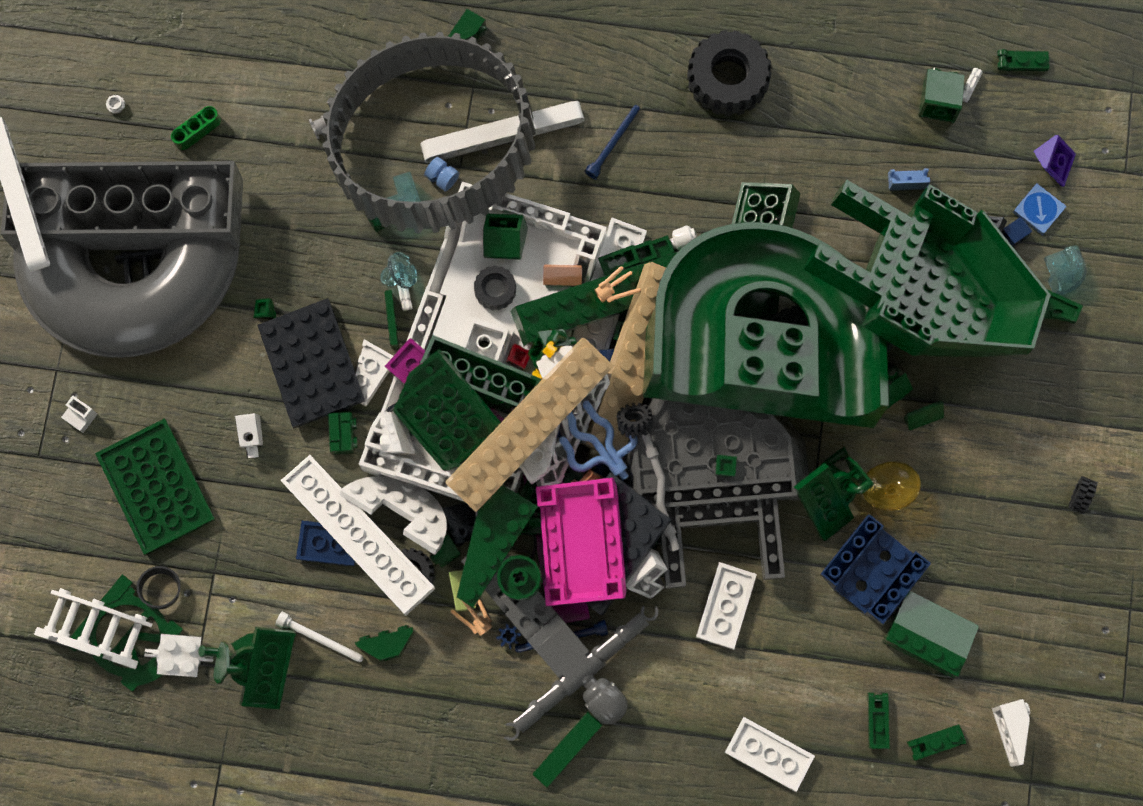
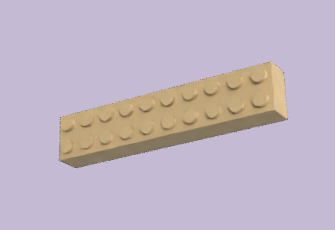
(628, 359)
(529, 424)

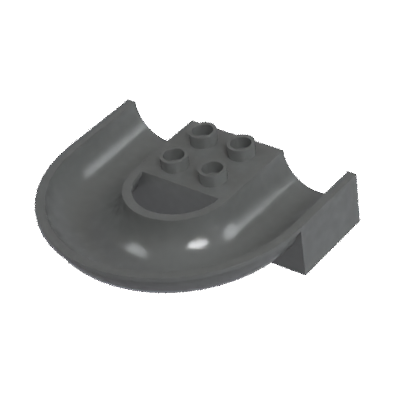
(169, 206)

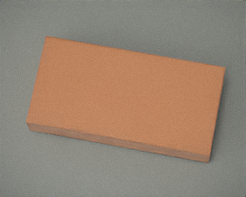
(562, 275)

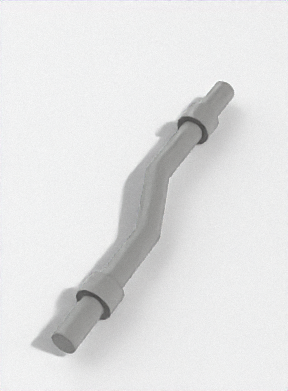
(652, 454)

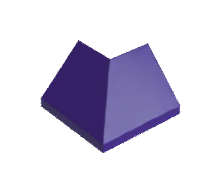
(1056, 158)

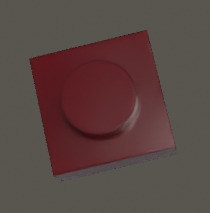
(518, 357)

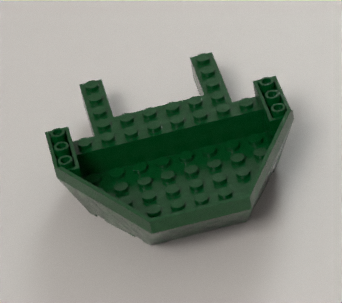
(937, 278)

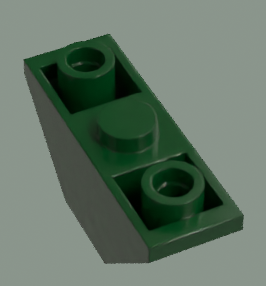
(387, 644)

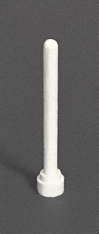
(285, 621)

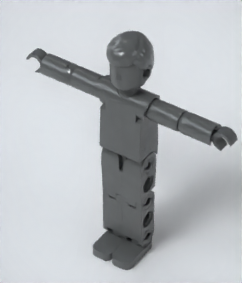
(567, 657)

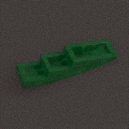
(636, 255)
(567, 749)

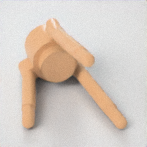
(606, 289)
(481, 623)

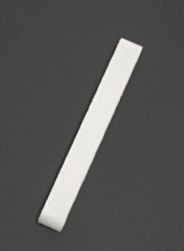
(500, 132)
(20, 204)

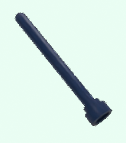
(593, 169)
(598, 629)

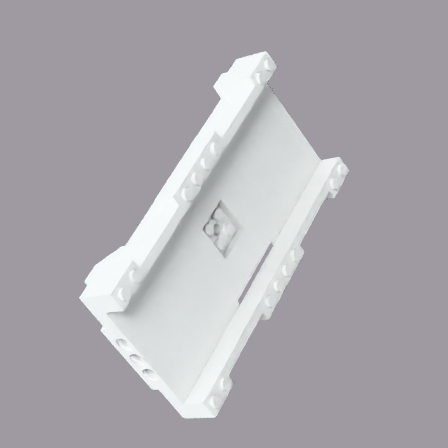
(456, 316)

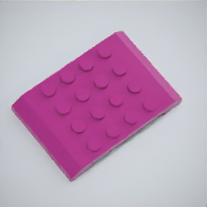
(582, 542)

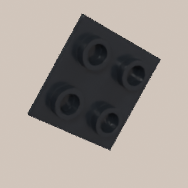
(460, 522)

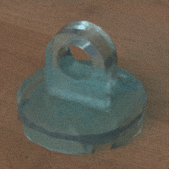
(401, 271)

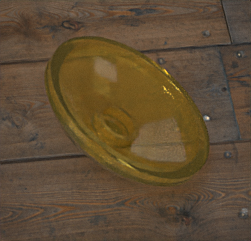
(889, 479)

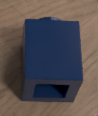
(1016, 231)

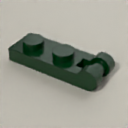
(1023, 60)
(878, 721)
(937, 742)

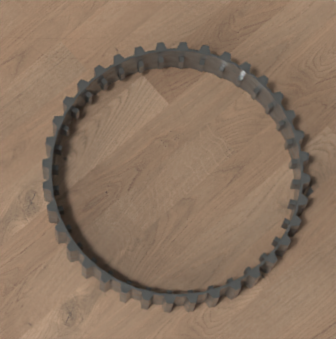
(406, 57)

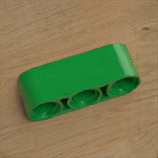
(199, 119)

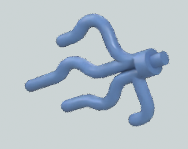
(611, 457)

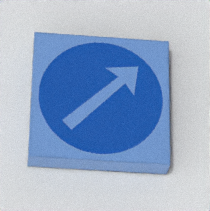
(1039, 209)

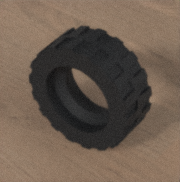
(484, 298)

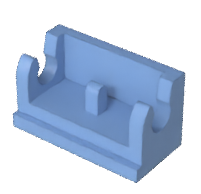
(908, 180)

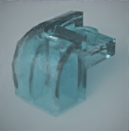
(1066, 270)

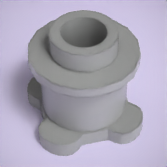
(317, 126)

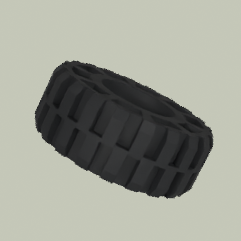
(733, 48)

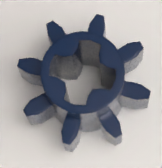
(504, 633)

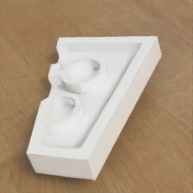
(371, 369)

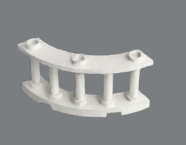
(82, 642)

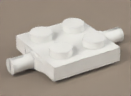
(178, 655)

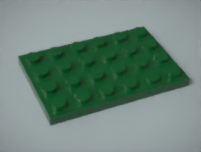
(155, 486)

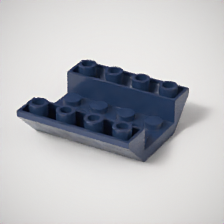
(885, 581)

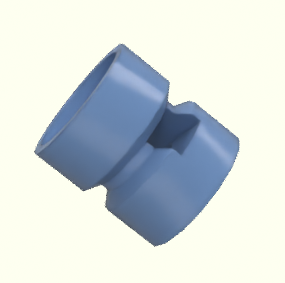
(441, 174)

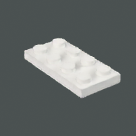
(726, 606)
(769, 754)

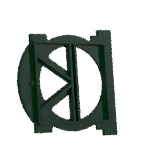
(120, 595)

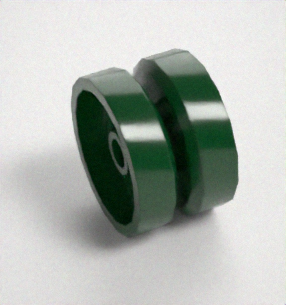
(508, 574)

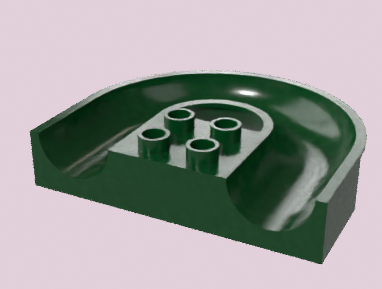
(756, 365)

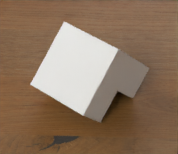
(78, 414)

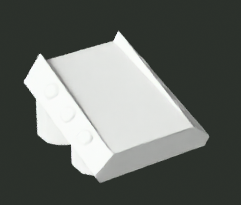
(395, 435)

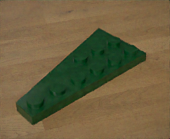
(493, 536)

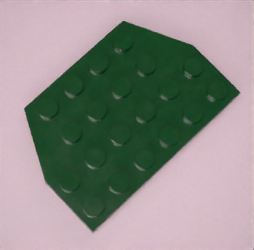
(444, 411)

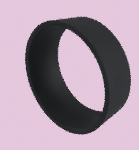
(153, 571)

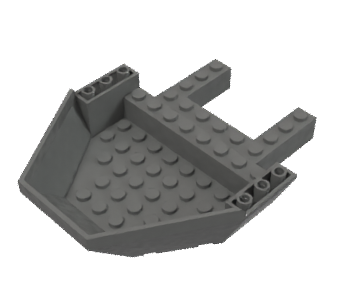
(688, 440)

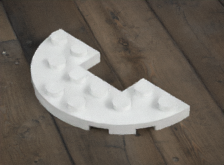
(408, 500)

